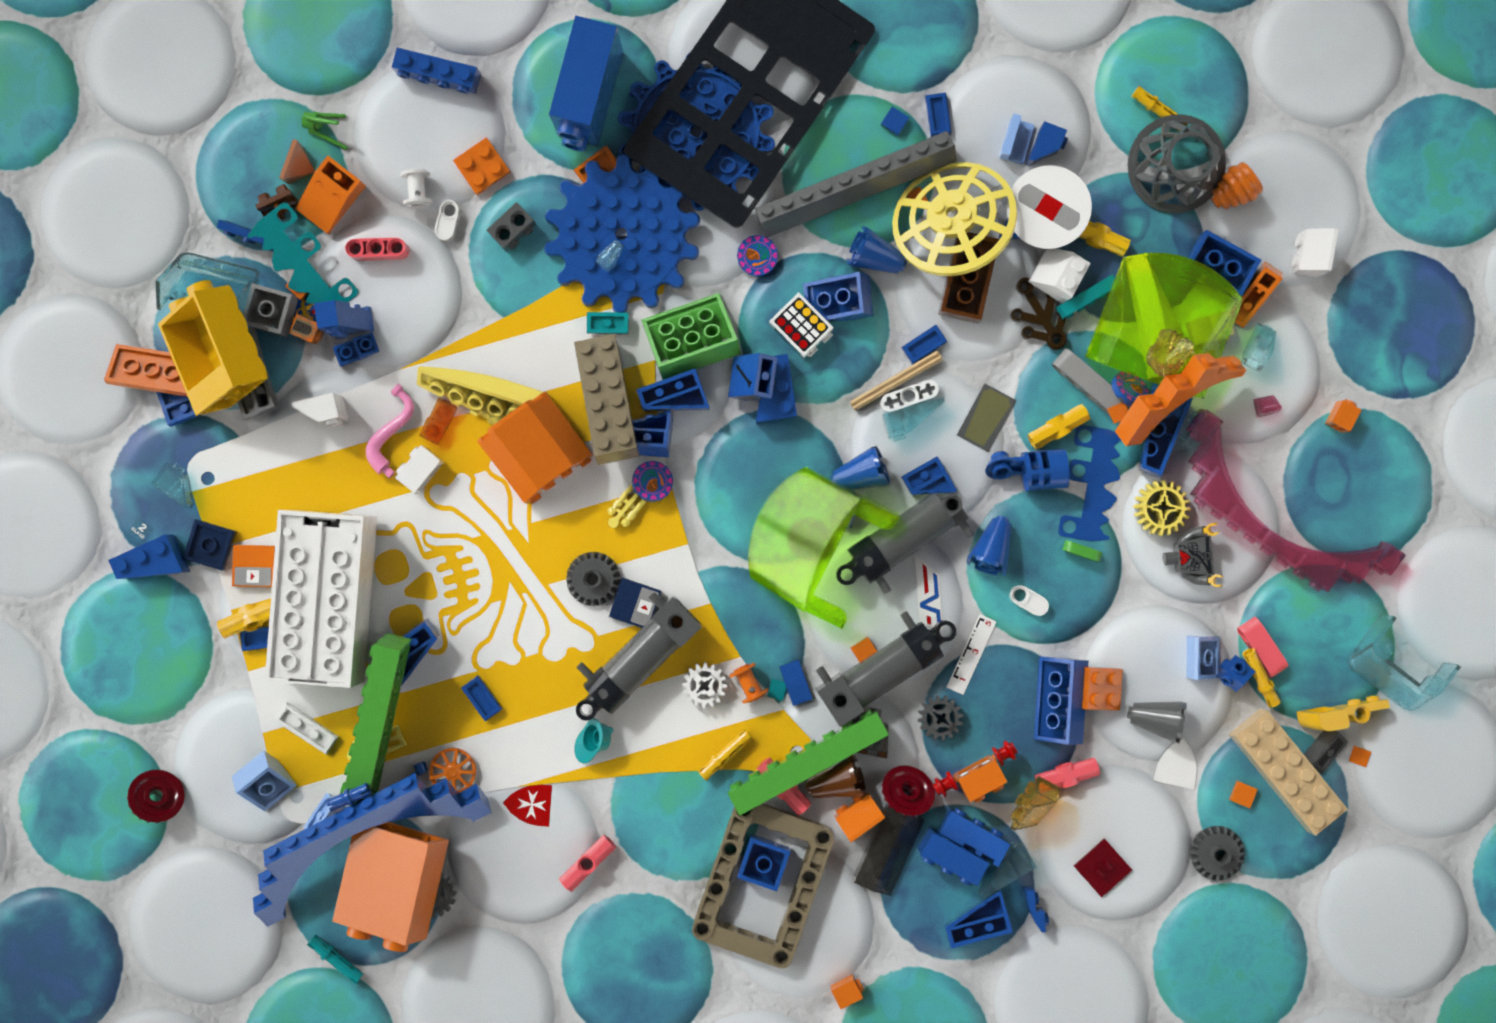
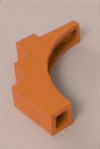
(1174, 390)

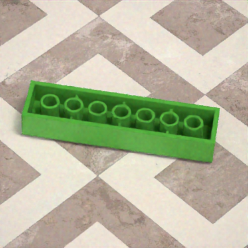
(377, 712)

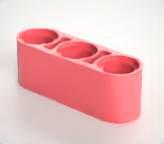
(367, 247)
(1257, 637)

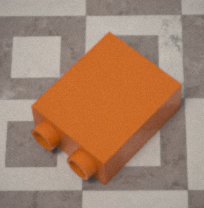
(390, 884)

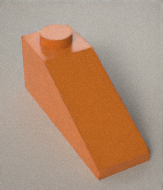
(1257, 292)

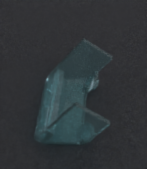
(192, 268)
(1372, 664)

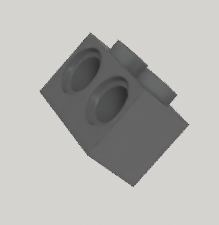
(507, 223)

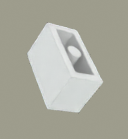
(418, 469)

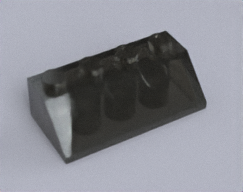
(887, 851)

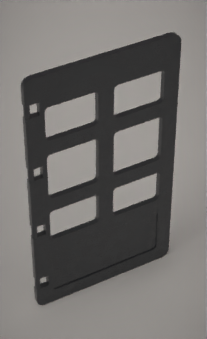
(806, 33)

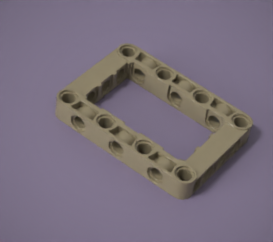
(801, 898)

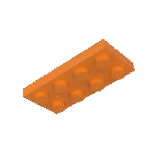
(144, 370)

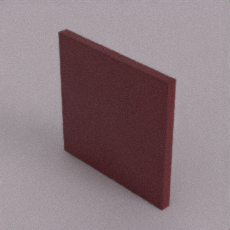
(1102, 867)

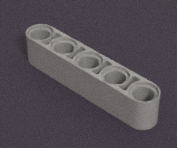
(1086, 380)

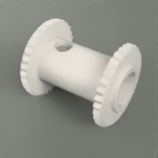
(415, 182)

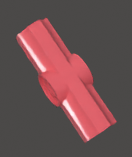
(1071, 773)
(792, 796)
(578, 871)

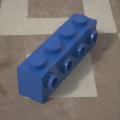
(436, 70)

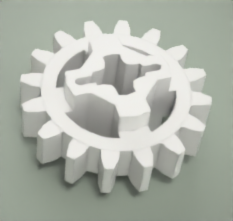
(711, 692)

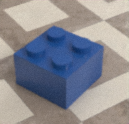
(763, 862)

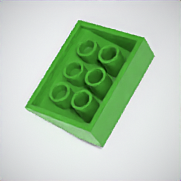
(691, 336)

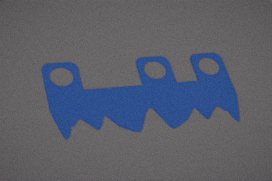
(1097, 474)

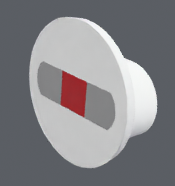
(1050, 207)

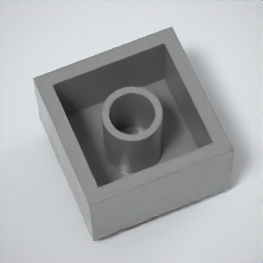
(270, 310)

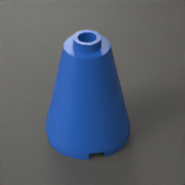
(875, 253)
(863, 471)
(993, 547)

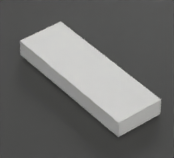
(306, 728)

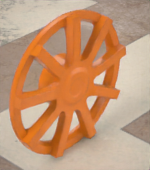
(453, 770)

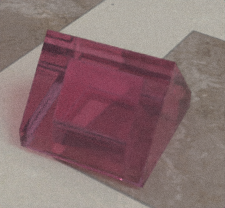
(1266, 406)

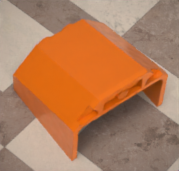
(535, 447)

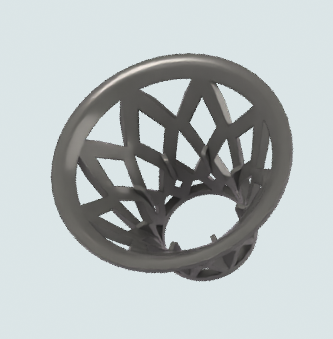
(1216, 156)

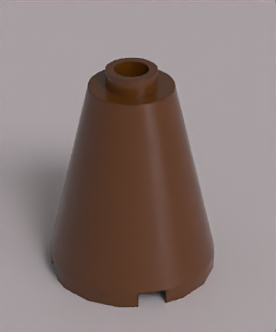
(838, 781)

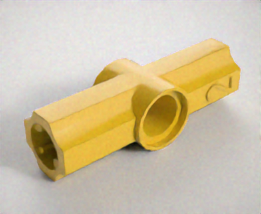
(1101, 237)
(1058, 426)
(248, 618)

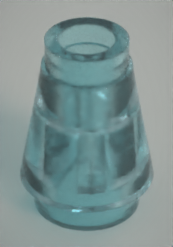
(609, 256)

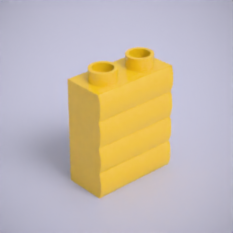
(212, 347)

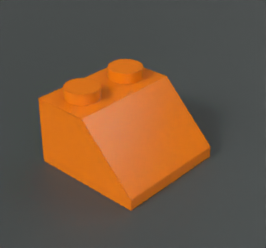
(858, 816)

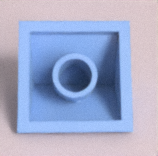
(1203, 657)

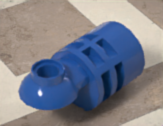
(1037, 468)

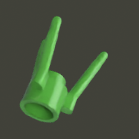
(315, 121)

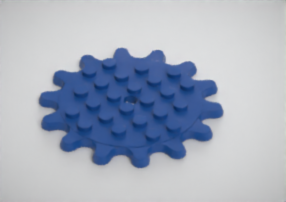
(710, 93)
(653, 239)

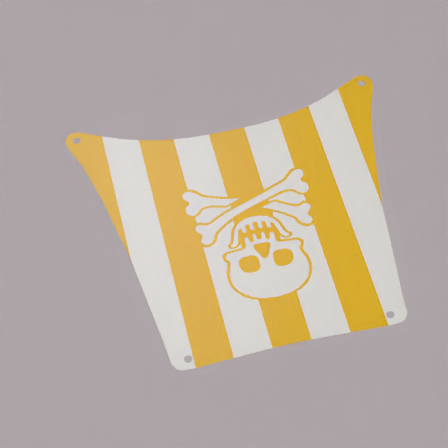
(490, 579)

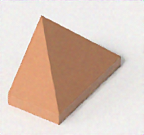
(296, 164)

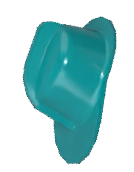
(591, 740)

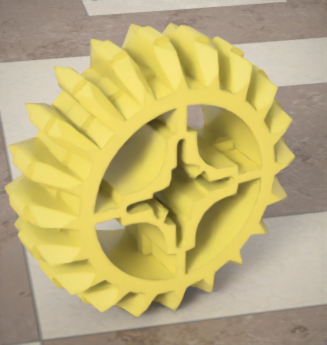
(1161, 515)

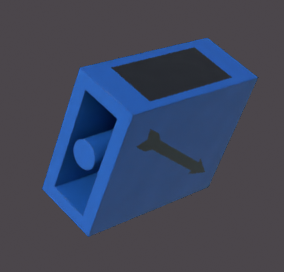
(752, 377)

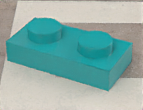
(607, 323)

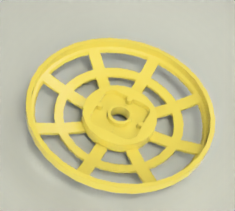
(955, 226)

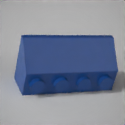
(1059, 700)

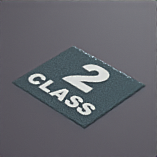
(141, 529)

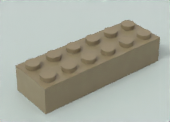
(606, 399)

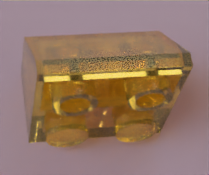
(1034, 803)

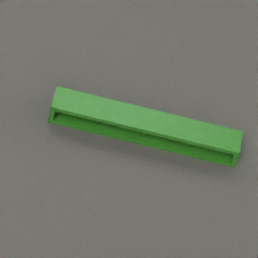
(807, 762)

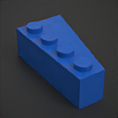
(1161, 440)

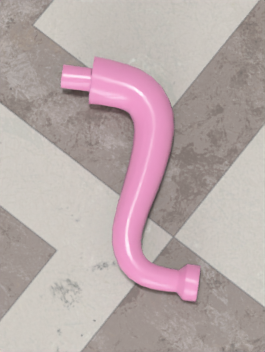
(373, 448)

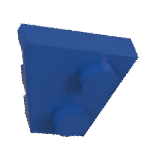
(176, 408)
(929, 479)

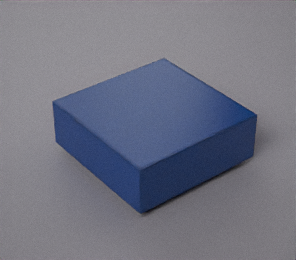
(894, 121)

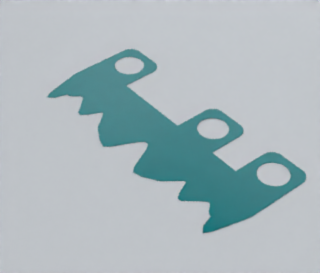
(292, 256)

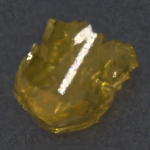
(1169, 352)

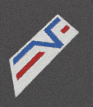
(928, 593)

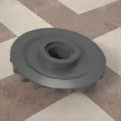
(607, 574)
(1204, 852)

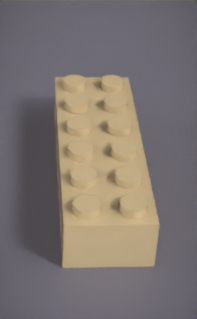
(1288, 771)

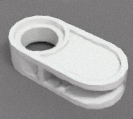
(447, 225)
(1032, 602)

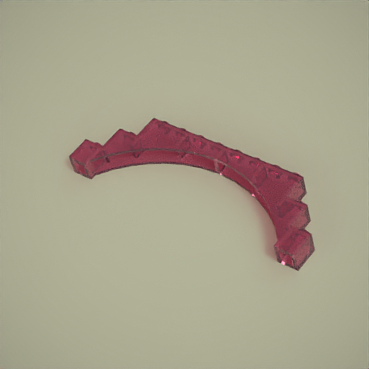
(1219, 495)

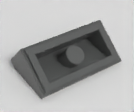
(1325, 749)

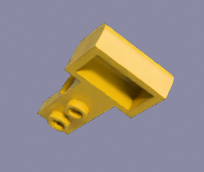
(1339, 716)

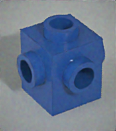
(1235, 672)

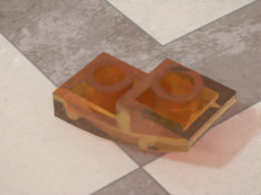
(438, 421)

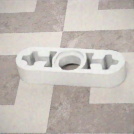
(925, 396)

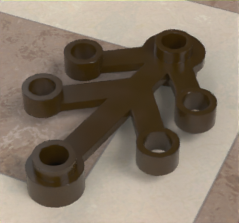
(1042, 317)

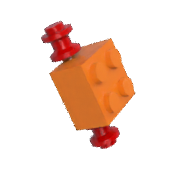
(980, 776)

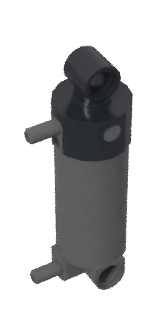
(914, 530)

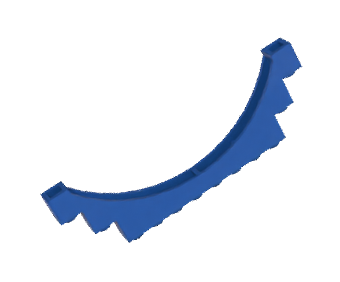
(402, 800)

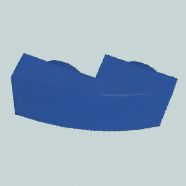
(356, 350)
(1037, 913)

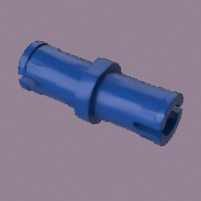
(348, 797)

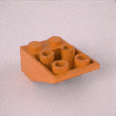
(329, 194)

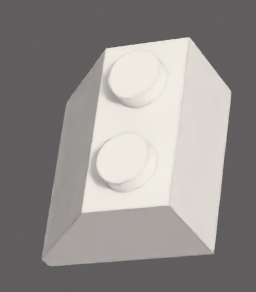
(1314, 252)
(1059, 273)
(325, 409)

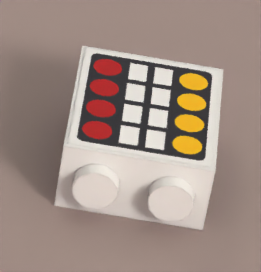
(802, 326)

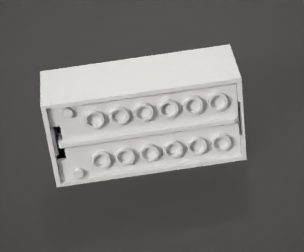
(320, 598)

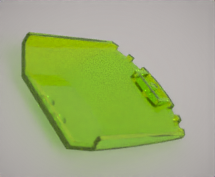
(1161, 294)

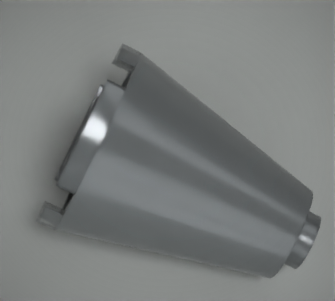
(1159, 718)

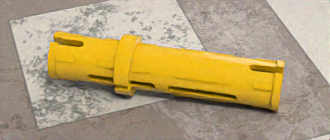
(1152, 103)
(1264, 684)
(717, 761)

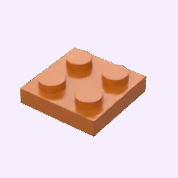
(481, 166)
(1102, 688)

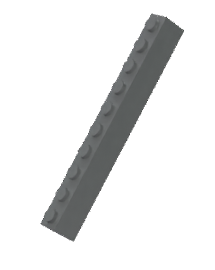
(856, 184)

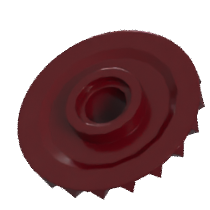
(155, 783)
(915, 784)

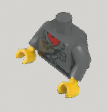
(1194, 556)

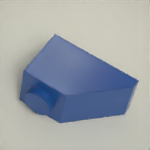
(1047, 143)

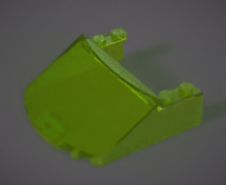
(800, 534)

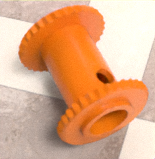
(747, 680)

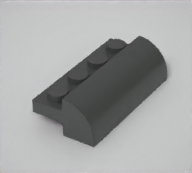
(263, 397)

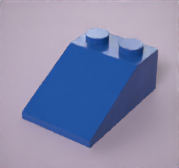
(841, 297)

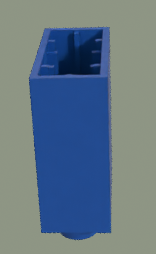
(586, 83)

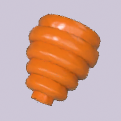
(1237, 187)

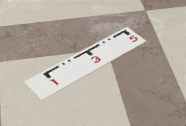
(971, 654)

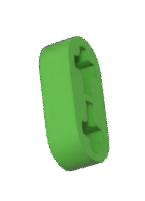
(1082, 551)

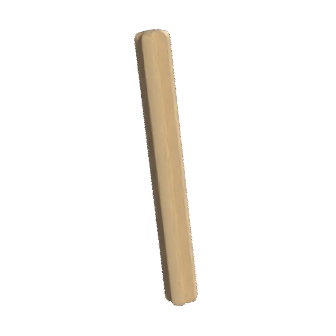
(896, 380)

